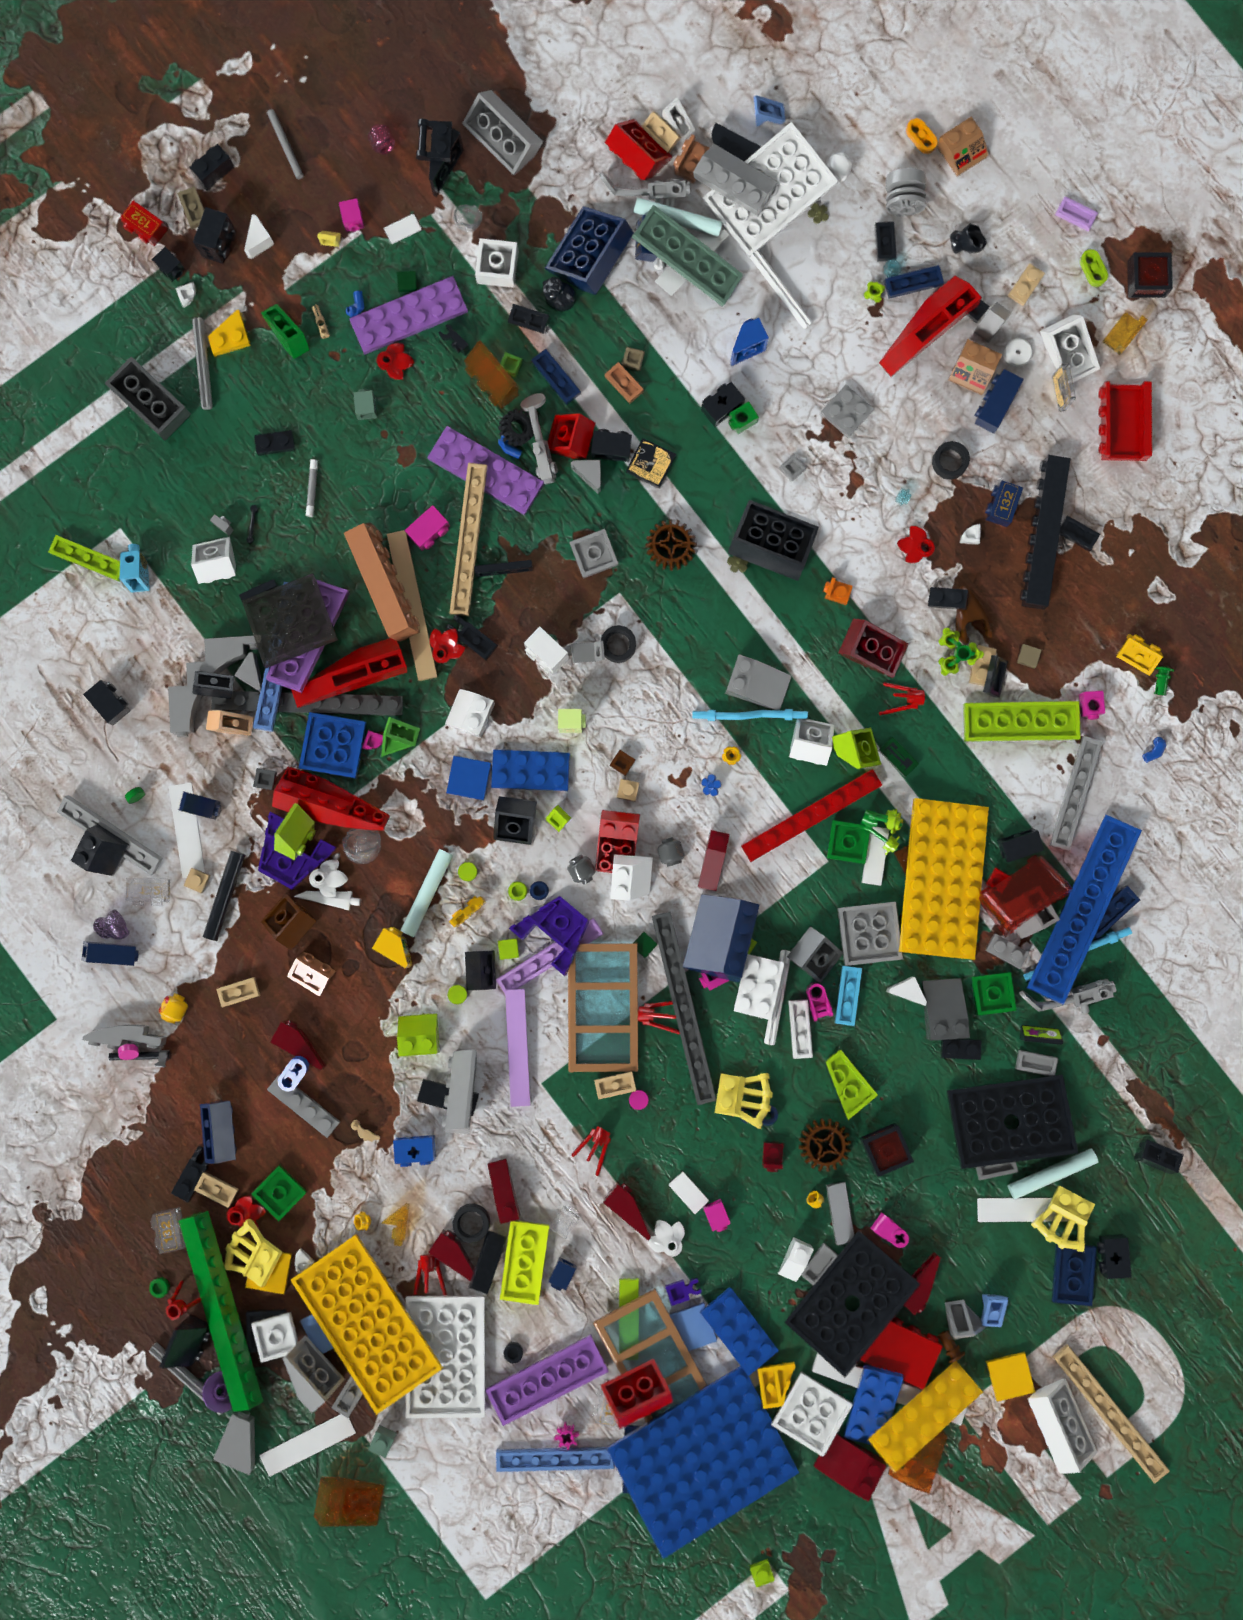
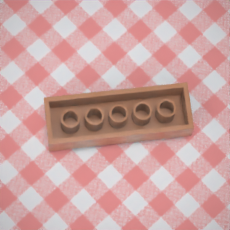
(382, 582)

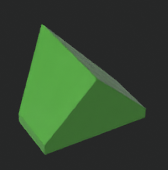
(398, 736)

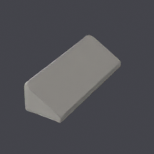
(840, 1212)

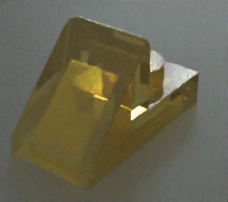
(399, 1219)

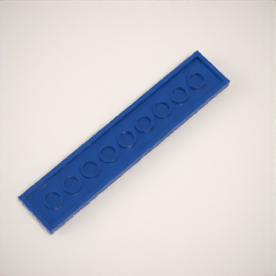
(1084, 909)

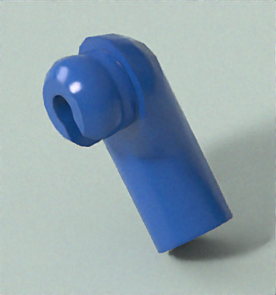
(358, 306)
(508, 449)
(1157, 751)

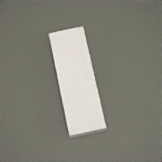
(875, 858)
(800, 1028)

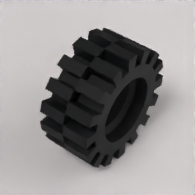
(510, 434)

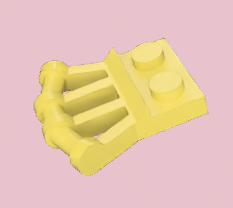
(731, 1094)
(1071, 1207)
(263, 1256)

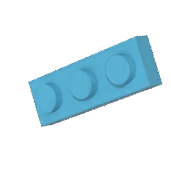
(848, 995)

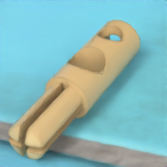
(320, 319)

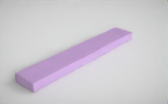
(542, 961)
(517, 1047)

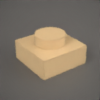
(628, 790)
(196, 880)

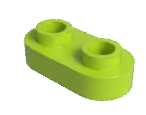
(1096, 268)

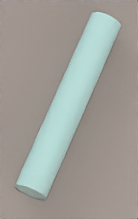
(682, 217)
(426, 893)
(1053, 1173)

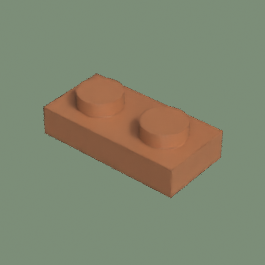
(624, 383)

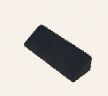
(434, 1094)

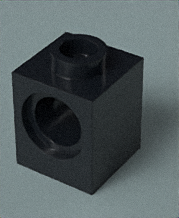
(168, 264)

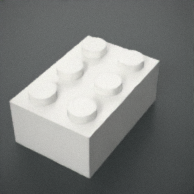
(760, 987)

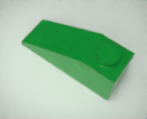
(286, 331)

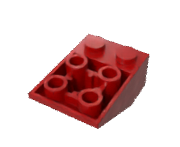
(616, 836)

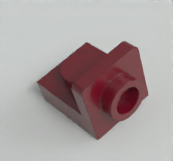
(772, 1156)

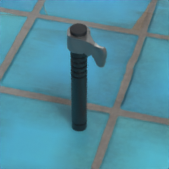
(162, 1056)

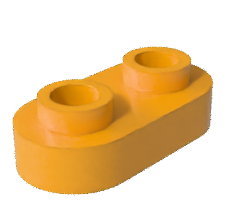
(923, 135)

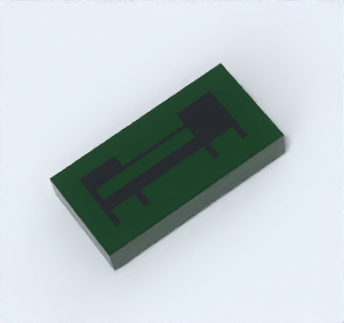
(898, 757)

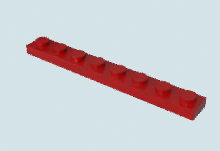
(811, 815)

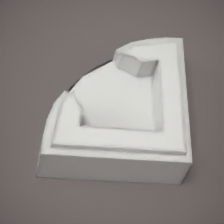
(186, 293)
(971, 535)
(302, 1261)

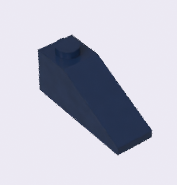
(200, 805)

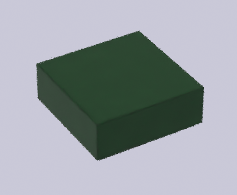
(407, 281)
(645, 944)

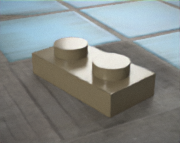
(192, 206)

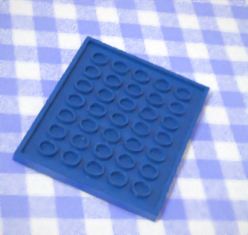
(702, 1461)

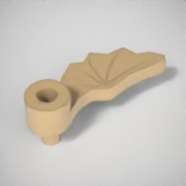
(366, 1134)

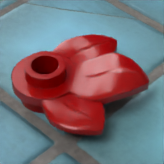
(397, 361)
(913, 545)
(447, 643)
(246, 1210)

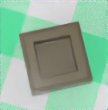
(633, 358)
(1028, 656)

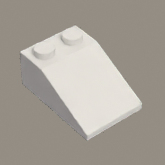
(1071, 344)

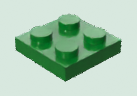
(848, 842)
(993, 993)
(279, 1192)

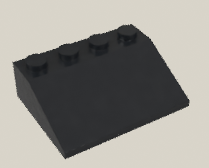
(773, 540)

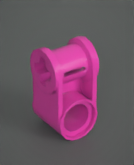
(818, 1003)
(888, 1229)

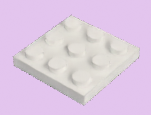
(812, 1414)

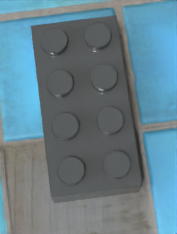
(147, 398)

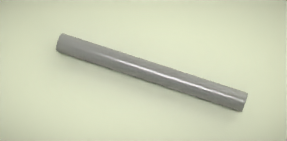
(284, 142)

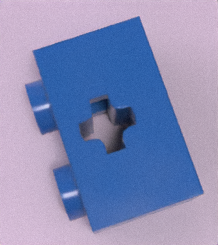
(404, 1145)

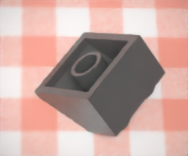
(815, 954)

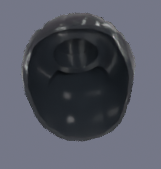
(968, 240)
(559, 294)

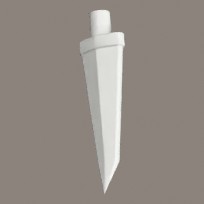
(342, 899)

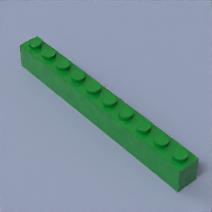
(221, 1311)

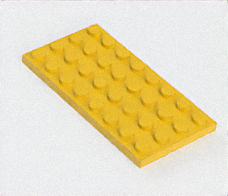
(943, 879)
(366, 1324)

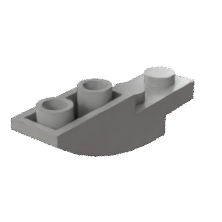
(118, 1036)

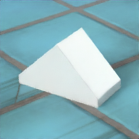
(678, 119)
(257, 239)
(909, 990)

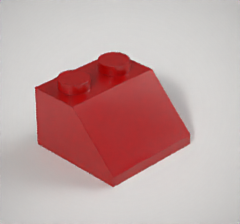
(571, 435)

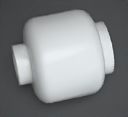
(840, 166)

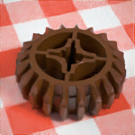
(662, 545)
(839, 1153)

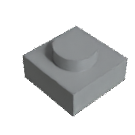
(222, 523)

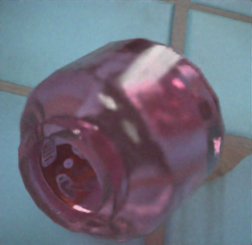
(381, 139)

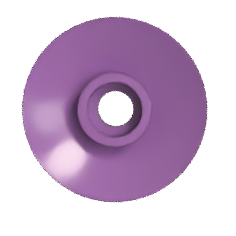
(215, 1402)

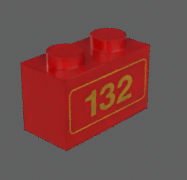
(143, 223)

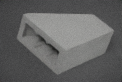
(238, 1443)

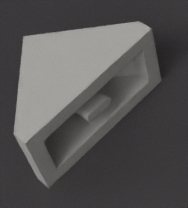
(992, 322)
(589, 471)
(250, 672)

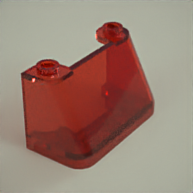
(1024, 894)

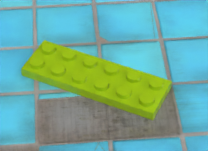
(1021, 721)

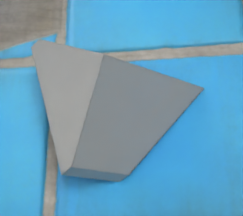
(962, 1320)

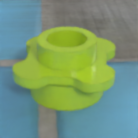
(874, 286)

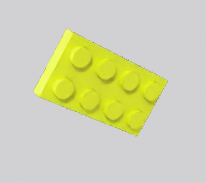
(524, 1262)

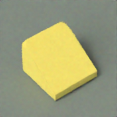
(329, 238)

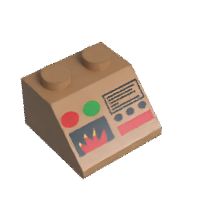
(963, 146)
(975, 367)

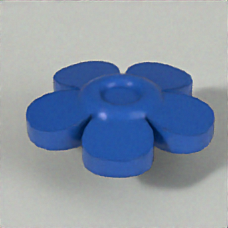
(711, 785)

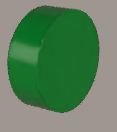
(134, 795)
(159, 1287)

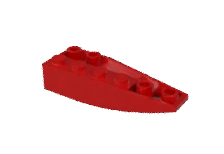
(930, 322)
(354, 671)
(326, 802)

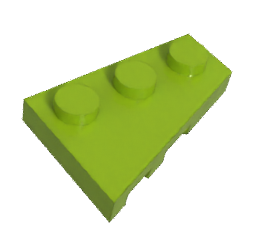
(849, 1083)

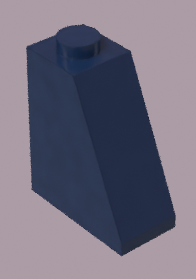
(109, 953)

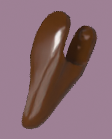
(973, 613)

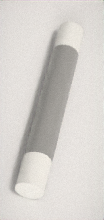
(311, 488)

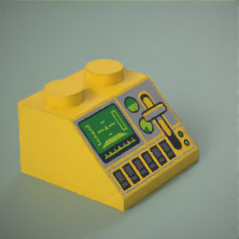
(393, 946)

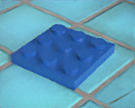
(332, 745)

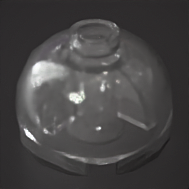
(362, 845)

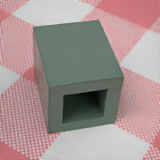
(365, 404)
(382, 1441)

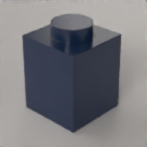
(562, 1274)

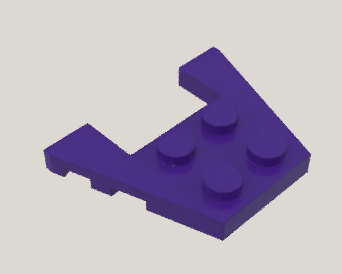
(284, 869)
(561, 924)

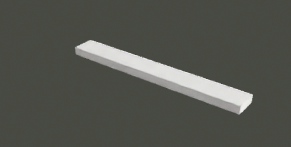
(906, 1393)

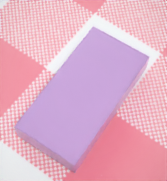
(1076, 213)

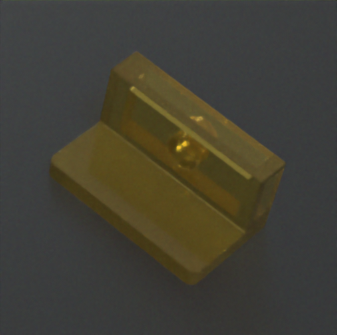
(1124, 332)

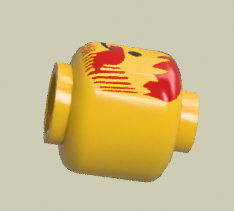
(173, 1008)

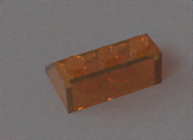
(490, 376)
(922, 1467)

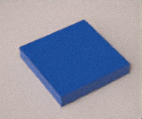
(468, 778)

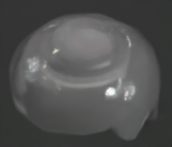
(467, 218)

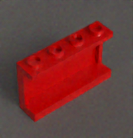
(1125, 422)
(905, 1352)

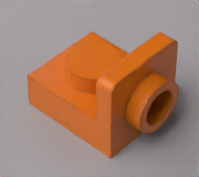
(837, 591)

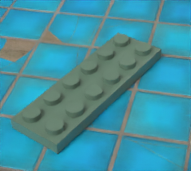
(687, 255)

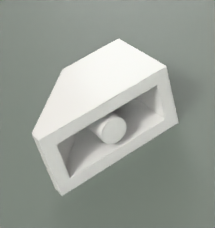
(795, 1259)

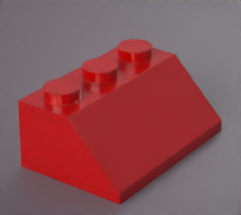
(637, 149)
(636, 1393)

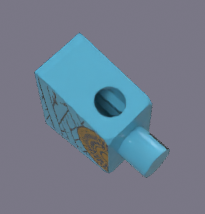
(134, 569)

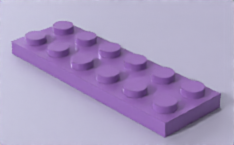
(408, 315)
(503, 479)
(297, 670)
(547, 1380)

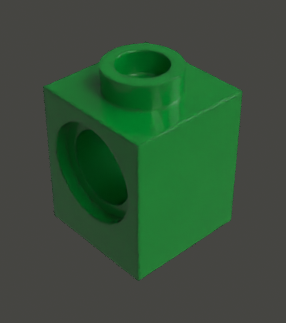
(747, 411)

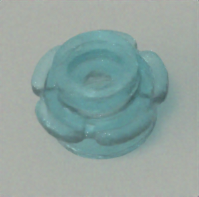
(892, 264)
(903, 497)

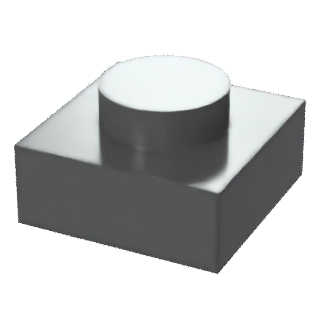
(265, 779)

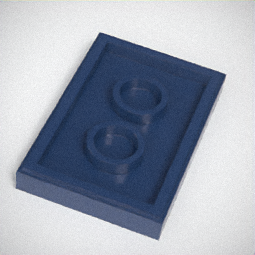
(1074, 1276)

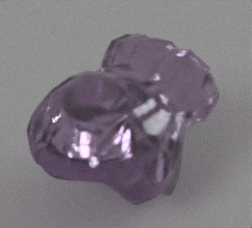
(111, 926)

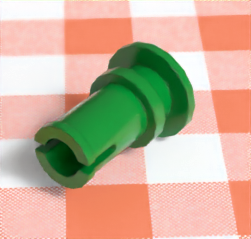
(1162, 680)

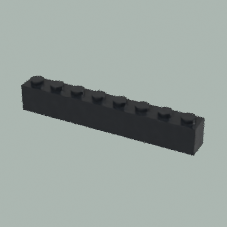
(1046, 532)

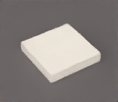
(274, 1336)

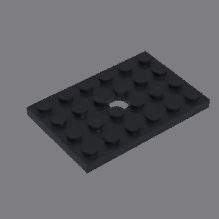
(1043, 1119)
(822, 1315)

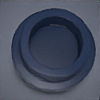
(539, 890)

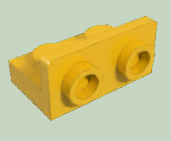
(1140, 654)

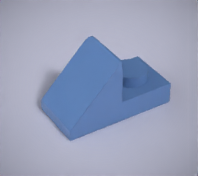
(768, 111)
(993, 1310)

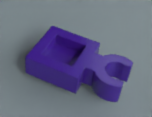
(679, 1292)

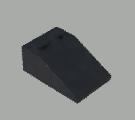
(441, 170)
(186, 1343)

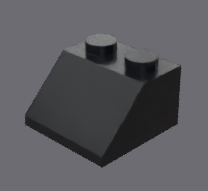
(514, 820)
(99, 851)

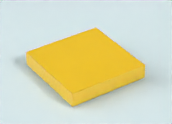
(278, 1278)
(1010, 1376)

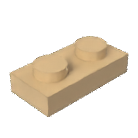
(661, 131)
(1026, 284)
(980, 668)
(238, 992)
(615, 1085)
(216, 1189)

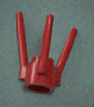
(914, 697)
(646, 1014)
(599, 1137)
(427, 1264)
(178, 1307)

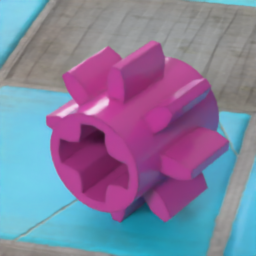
(564, 1431)

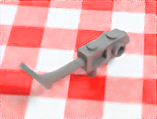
(656, 190)
(546, 468)
(1080, 996)

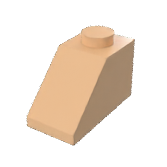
(229, 723)

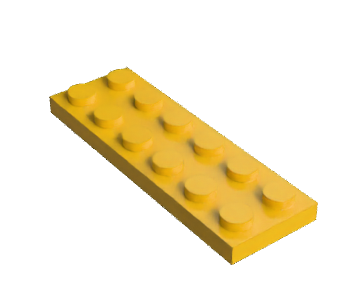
(925, 1416)

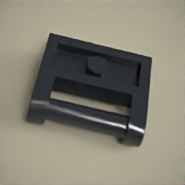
(440, 140)

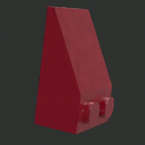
(873, 647)
(852, 1466)

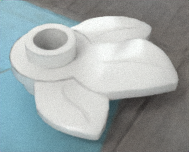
(330, 878)
(665, 1235)

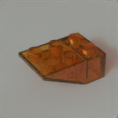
(347, 1502)

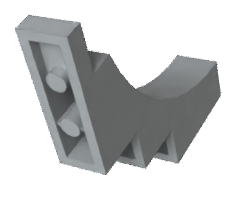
(218, 656)

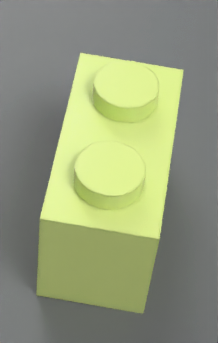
(571, 720)

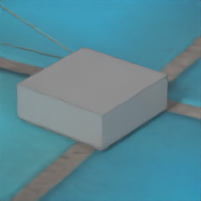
(792, 468)

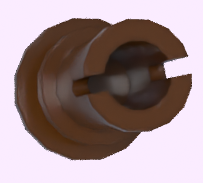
(951, 1348)

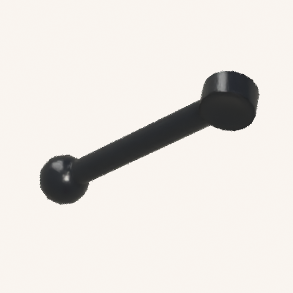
(254, 509)

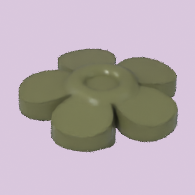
(818, 213)
(737, 563)

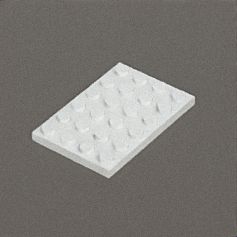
(801, 183)
(457, 1337)

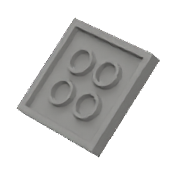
(869, 933)

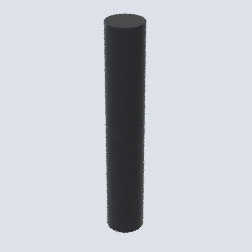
(224, 896)

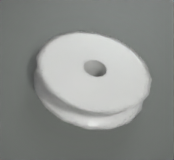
(1015, 359)

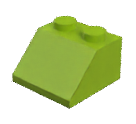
(857, 748)
(294, 833)
(418, 1035)

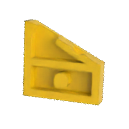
(229, 335)
(462, 915)
(774, 1383)

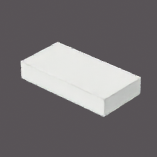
(688, 1192)

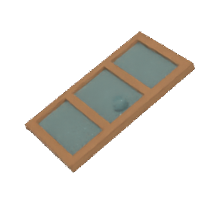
(603, 1008)
(646, 1332)

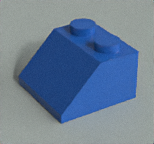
(750, 341)

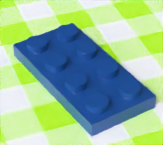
(530, 770)
(739, 1331)
(872, 1403)

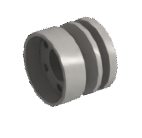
(905, 191)

